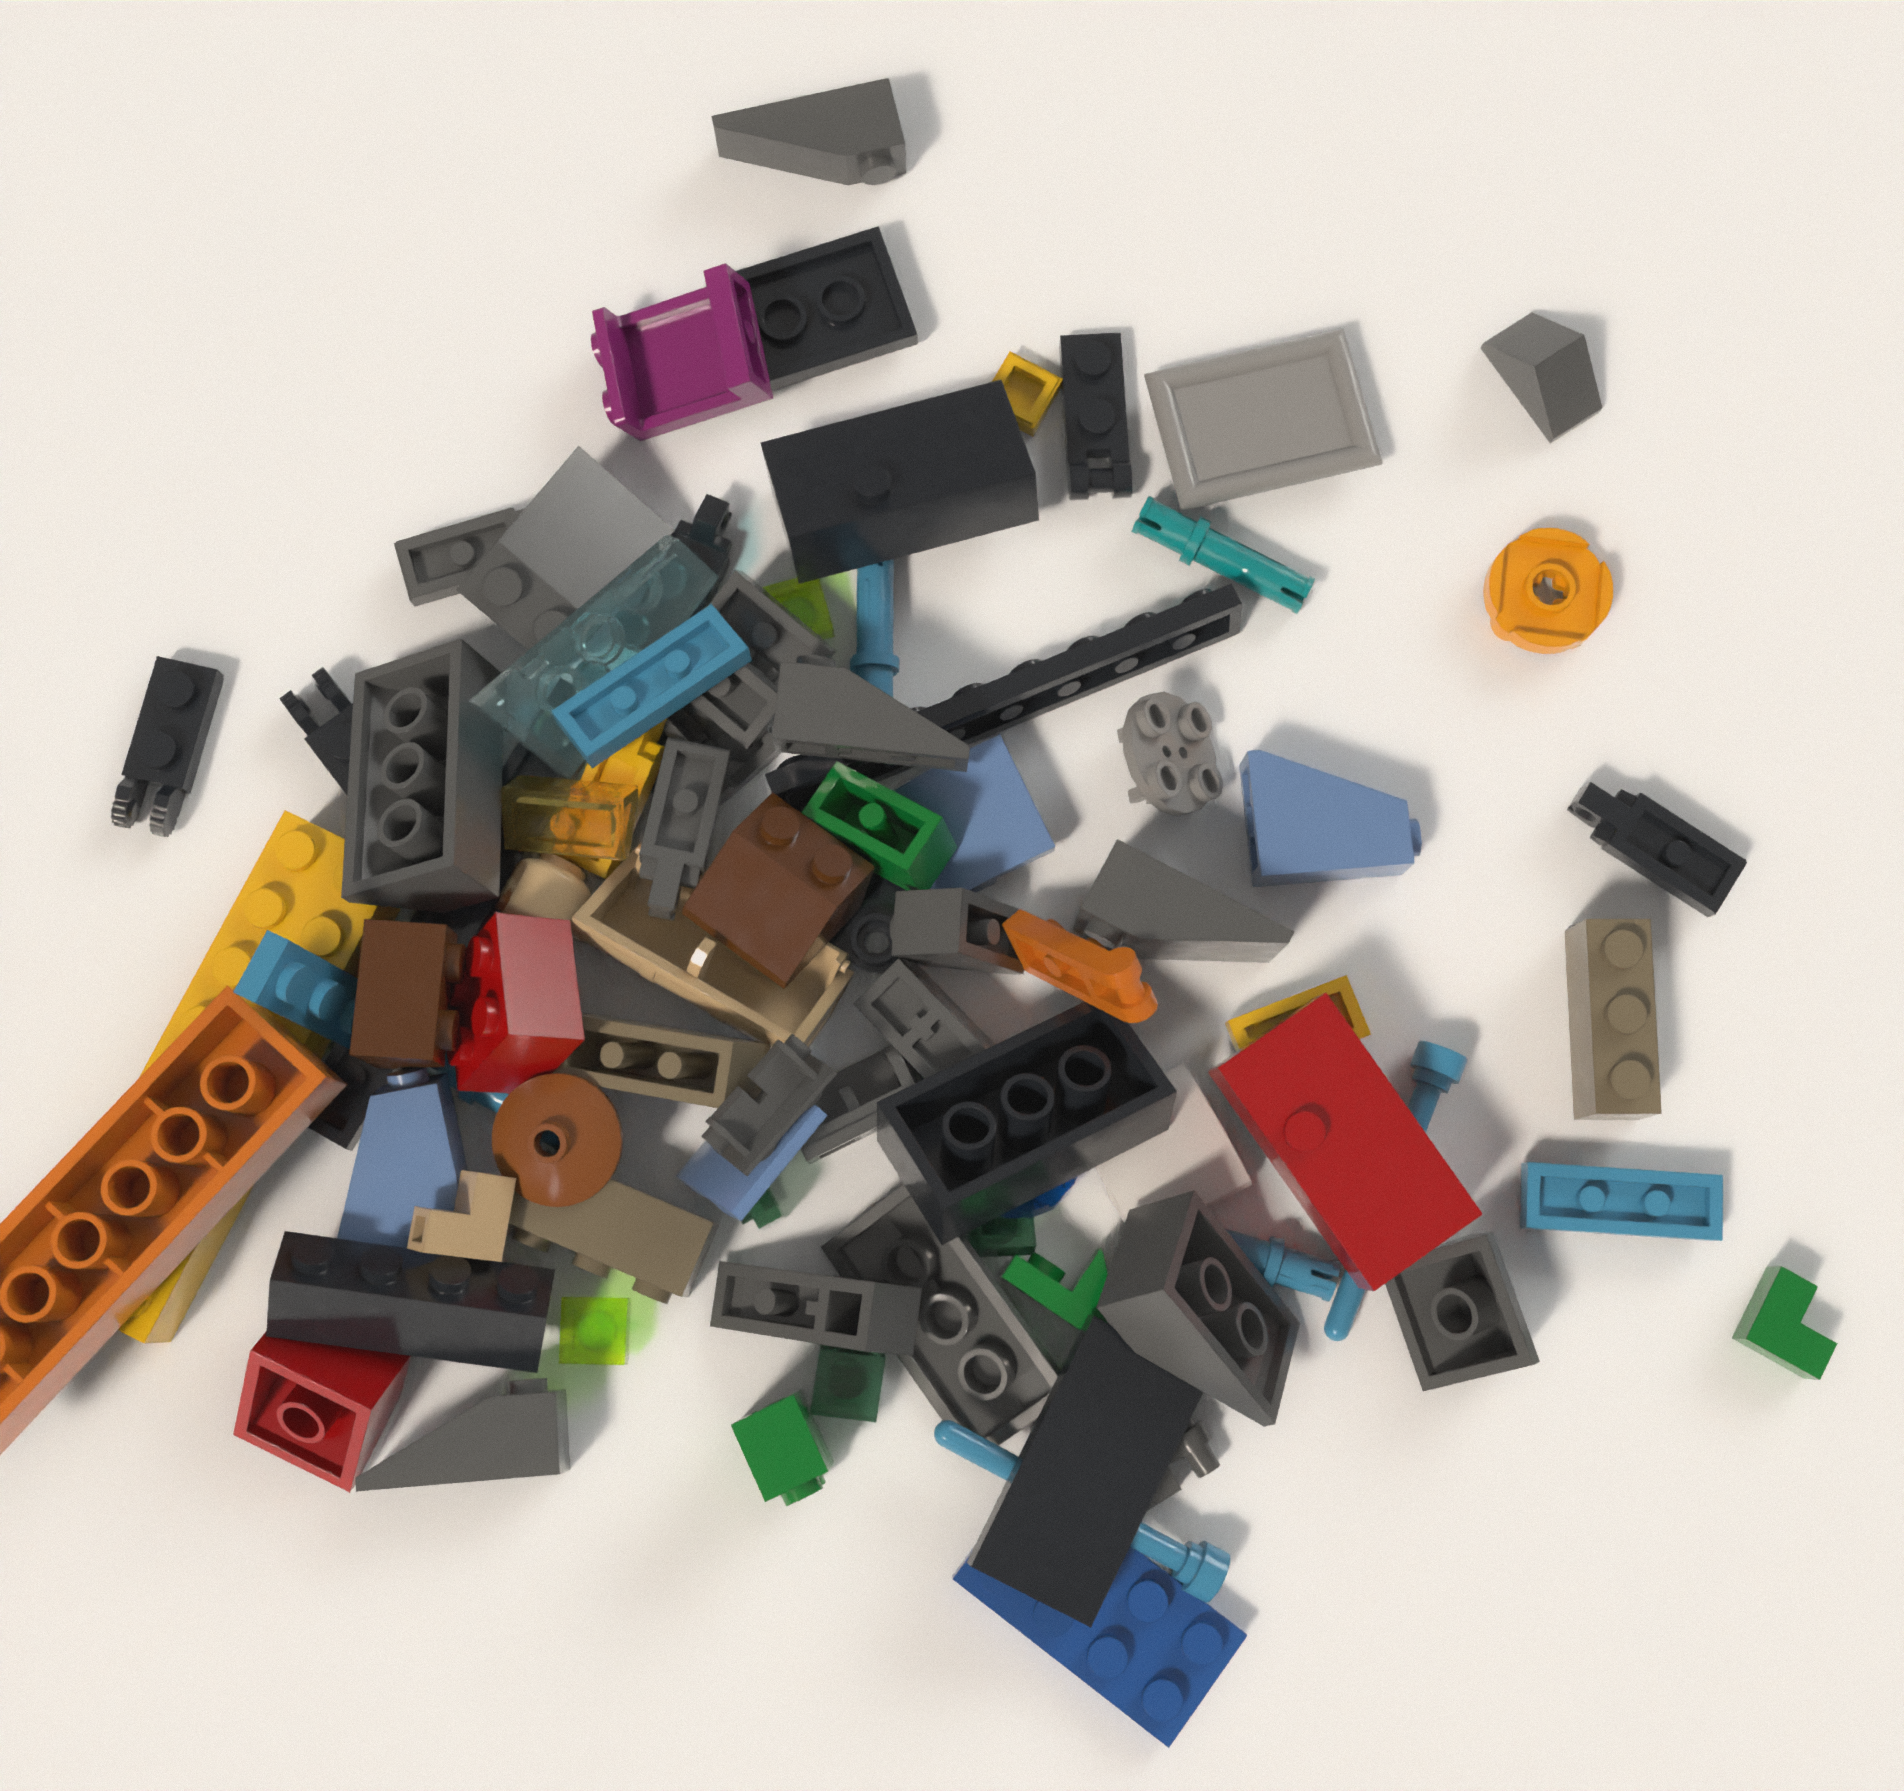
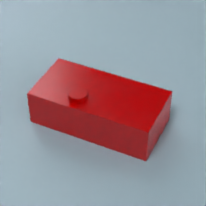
(1345, 1143)

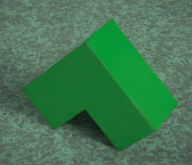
(1774, 1325)

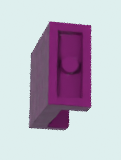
(682, 358)

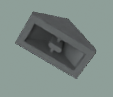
(1547, 373)

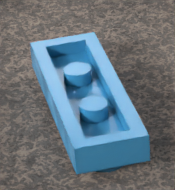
(651, 685)
(301, 988)
(1621, 1201)

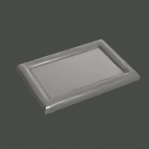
(1262, 419)

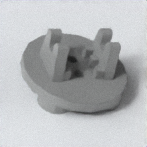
(1170, 754)

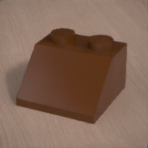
(779, 890)
(406, 994)

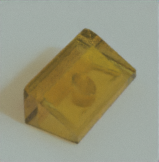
(569, 817)

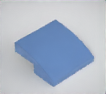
(986, 815)
(728, 1187)

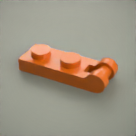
(1082, 967)

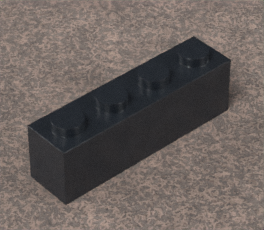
(408, 1302)

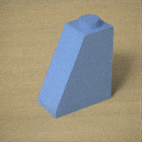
(1320, 825)
(404, 1158)

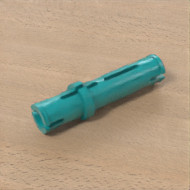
(1222, 554)

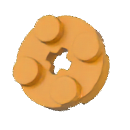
(1521, 616)

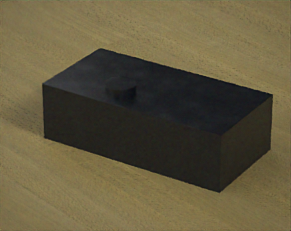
(901, 481)
(1023, 1118)

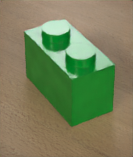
(883, 827)
(784, 1449)

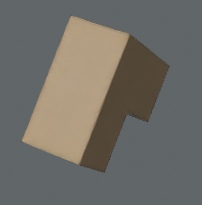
(474, 1227)

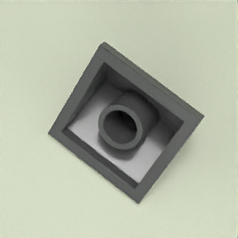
(1461, 1313)

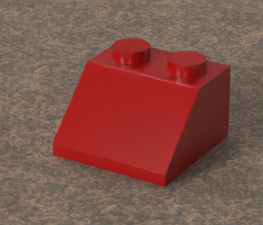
(319, 1404)

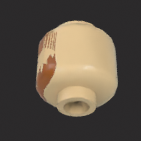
(544, 888)

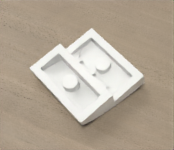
(1182, 1159)

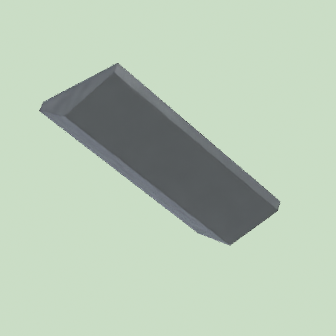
(971, 1342)

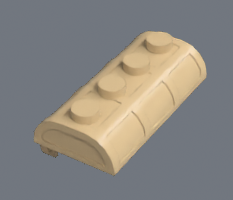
(702, 968)

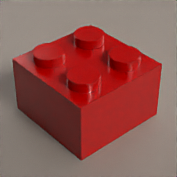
(516, 1003)

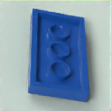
(1147, 1650)

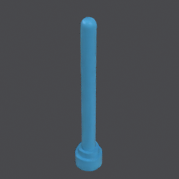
(1434, 1073)
(1197, 1566)

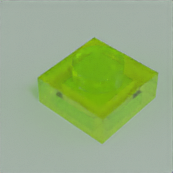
(806, 603)
(594, 1330)

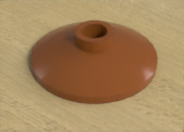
(587, 1134)

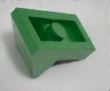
(1042, 1280)

